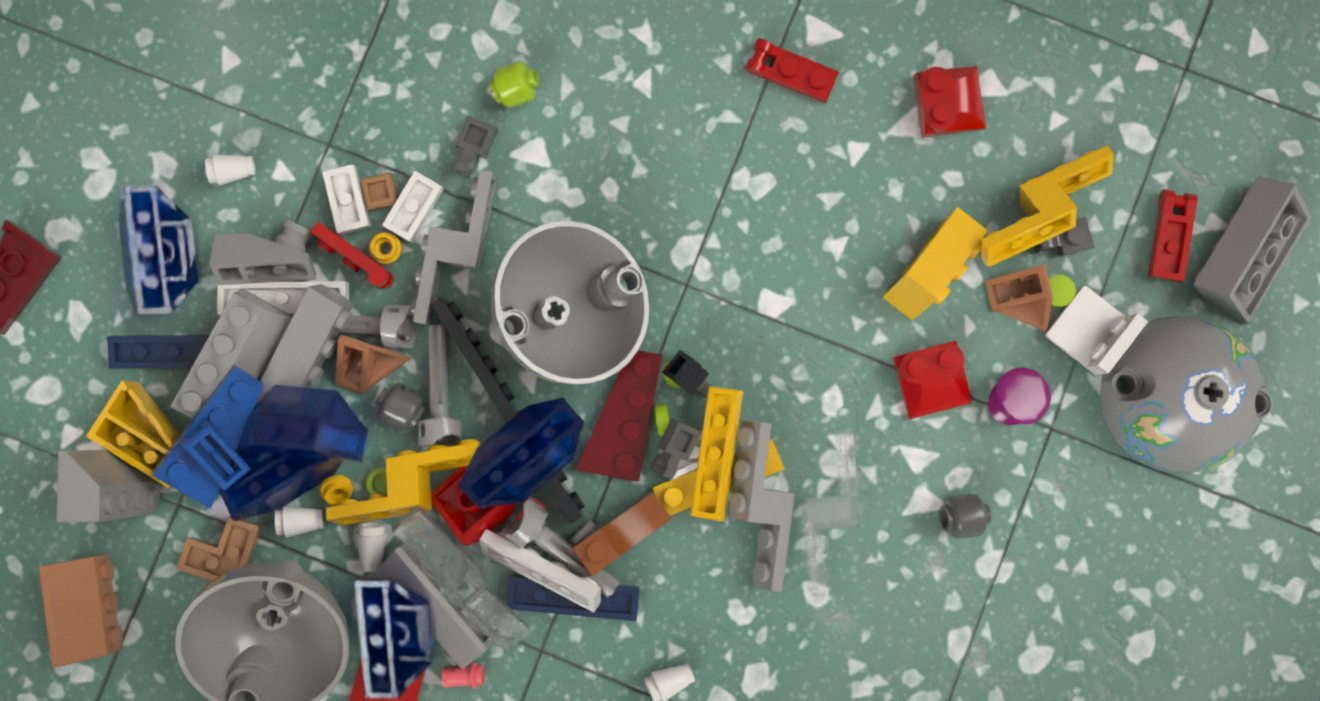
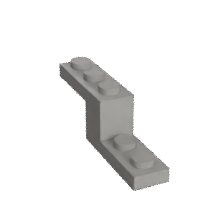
(453, 248)
(760, 505)

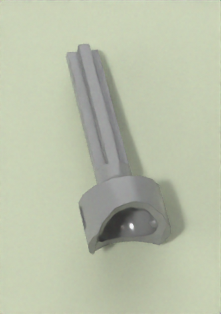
(392, 325)
(439, 427)
(532, 528)

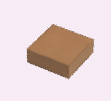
(379, 191)

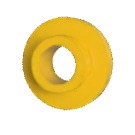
(377, 243)
(336, 489)

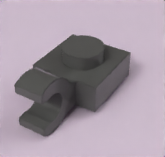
(474, 140)
(1071, 241)
(677, 444)

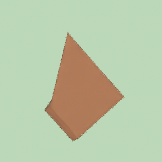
(1023, 296)
(364, 364)

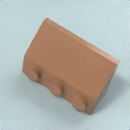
(80, 609)

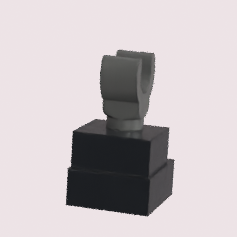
(687, 374)

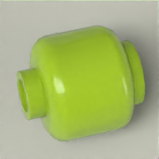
(514, 84)

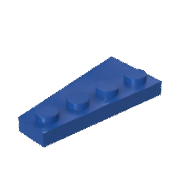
(227, 413)

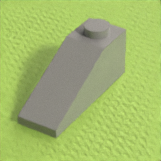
(252, 259)

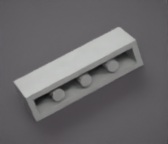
(308, 339)

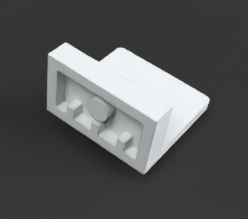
(1094, 331)

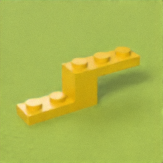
(1047, 206)
(406, 484)

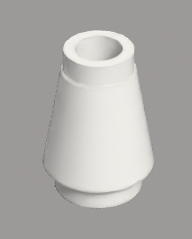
(229, 168)
(297, 521)
(371, 544)
(668, 682)

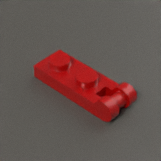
(792, 71)
(1172, 236)
(353, 257)

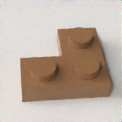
(213, 560)

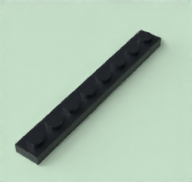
(500, 394)

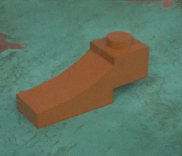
(621, 534)

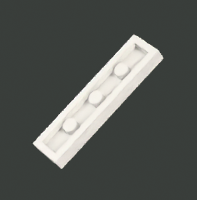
(280, 294)
(550, 575)

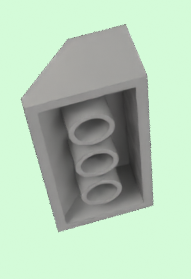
(1253, 248)
(242, 336)
(102, 488)
(449, 626)

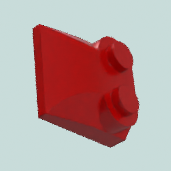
(949, 101)
(932, 379)
(462, 514)

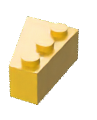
(937, 264)
(134, 428)

